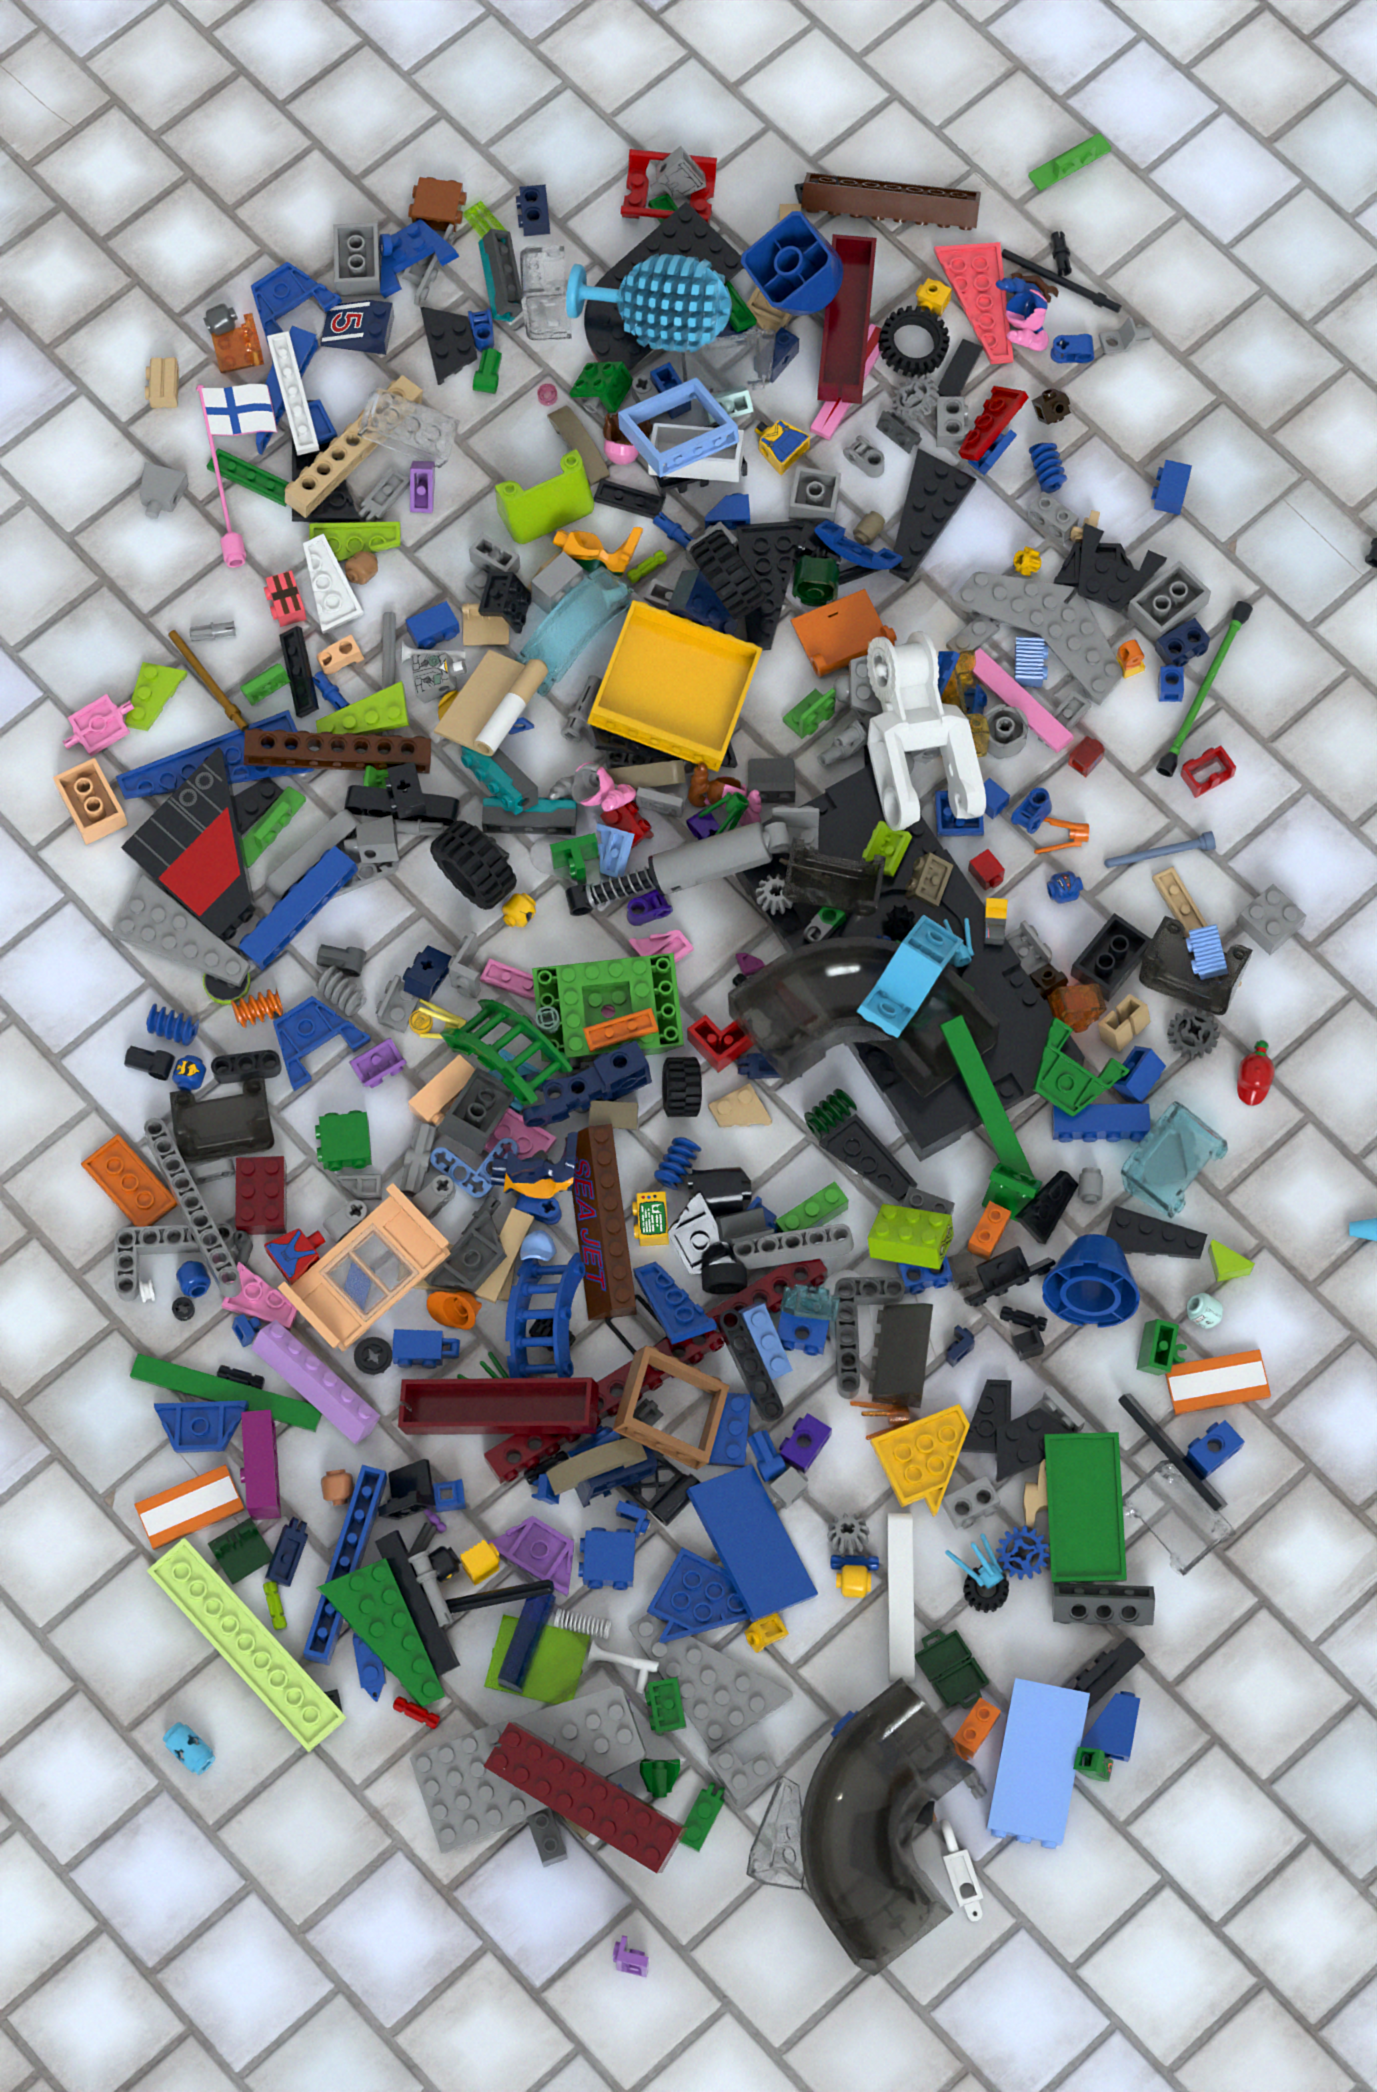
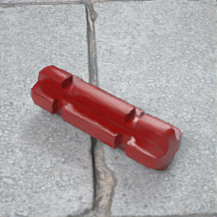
(416, 1712)

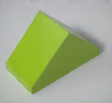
(1228, 1263)

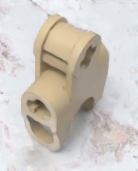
(1035, 1497)

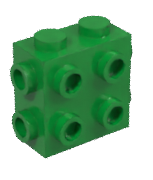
(344, 1140)

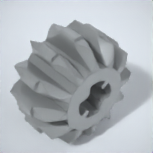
(769, 900)
(848, 1534)

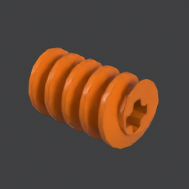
(257, 1008)

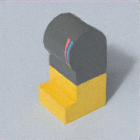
(995, 921)

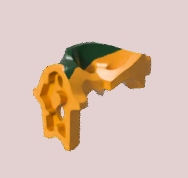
(590, 554)

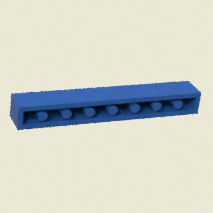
(346, 1559)

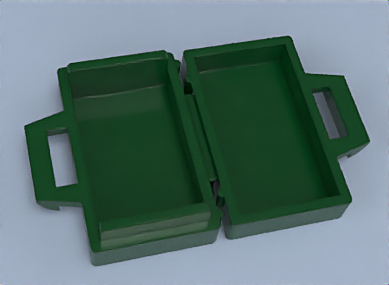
(945, 1660)

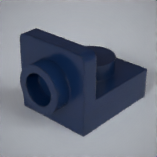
(959, 1350)

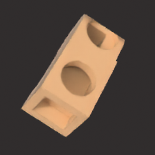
(339, 655)

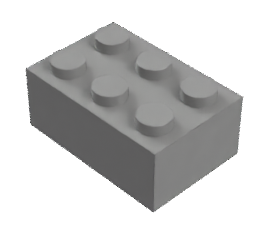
(357, 259)
(1169, 601)

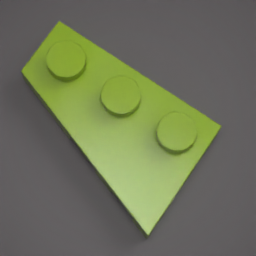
(151, 693)

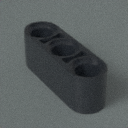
(236, 1061)

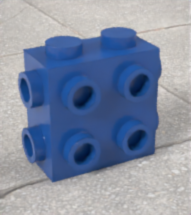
(607, 1558)

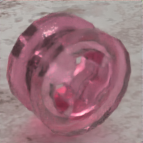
(543, 390)

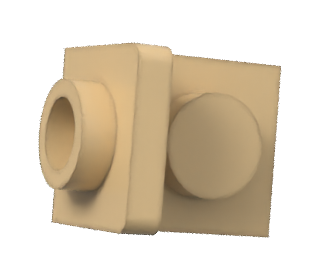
(1077, 533)

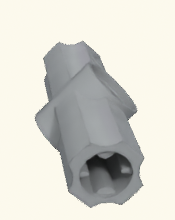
(417, 1159)

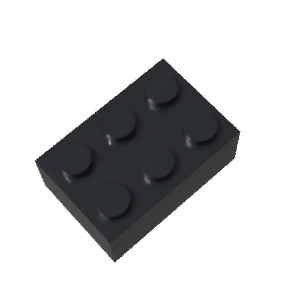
(1111, 956)

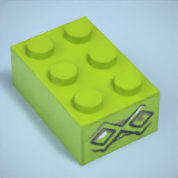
(910, 1236)

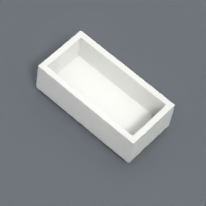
(720, 466)

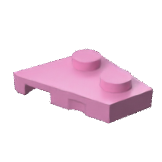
(666, 943)

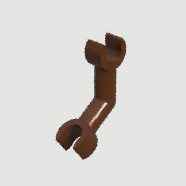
(1044, 288)

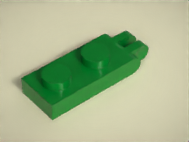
(702, 1817)

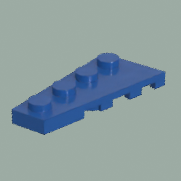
(672, 1305)

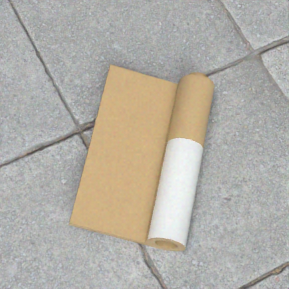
(491, 702)

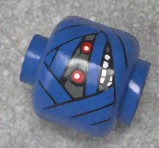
(1064, 887)

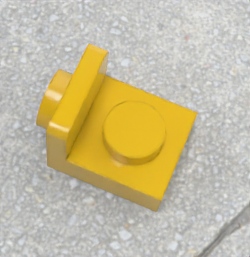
(765, 1632)

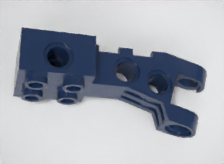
(610, 1077)

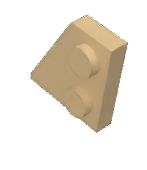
(739, 1108)

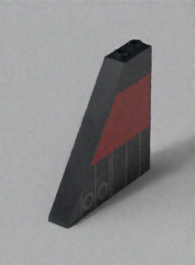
(198, 849)

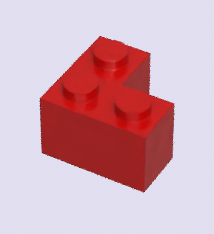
(718, 1046)

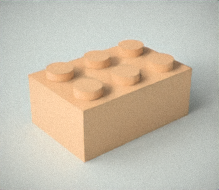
(90, 801)

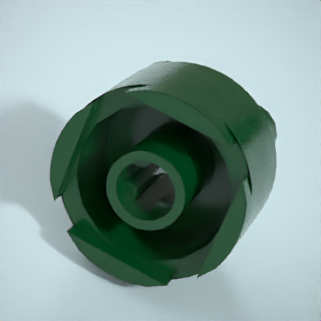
(816, 581)

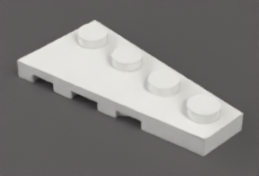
(332, 592)

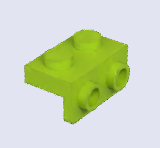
(888, 844)

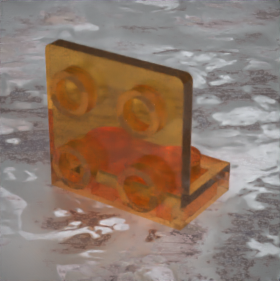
(238, 347)

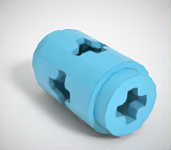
(181, 1739)

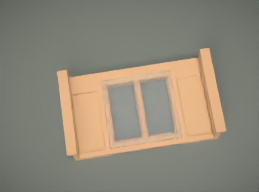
(368, 1271)

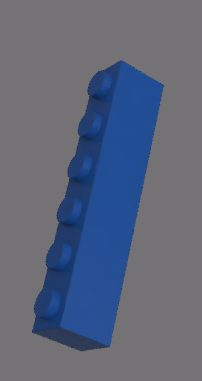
(298, 907)

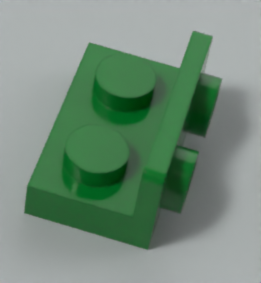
(666, 1705)

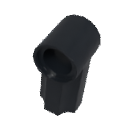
(156, 1064)

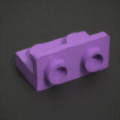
(630, 1962)

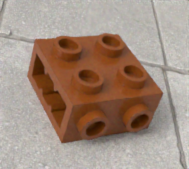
(438, 203)

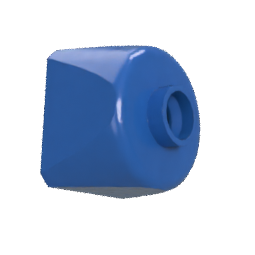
(795, 266)

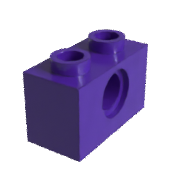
(803, 1457)

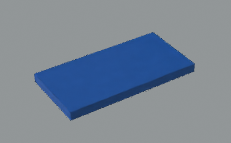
(752, 1542)

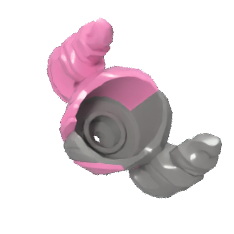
(593, 787)

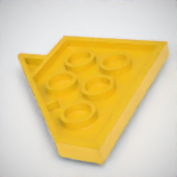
(922, 1456)

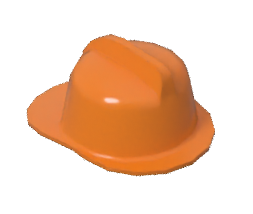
(453, 1309)

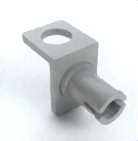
(1125, 336)

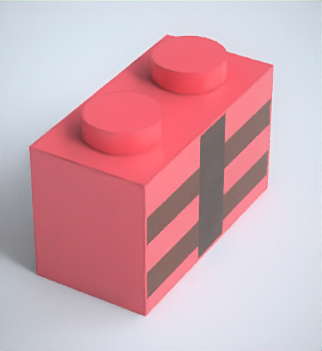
(285, 598)

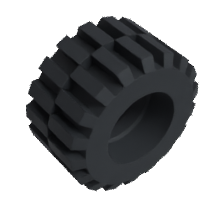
(681, 1087)

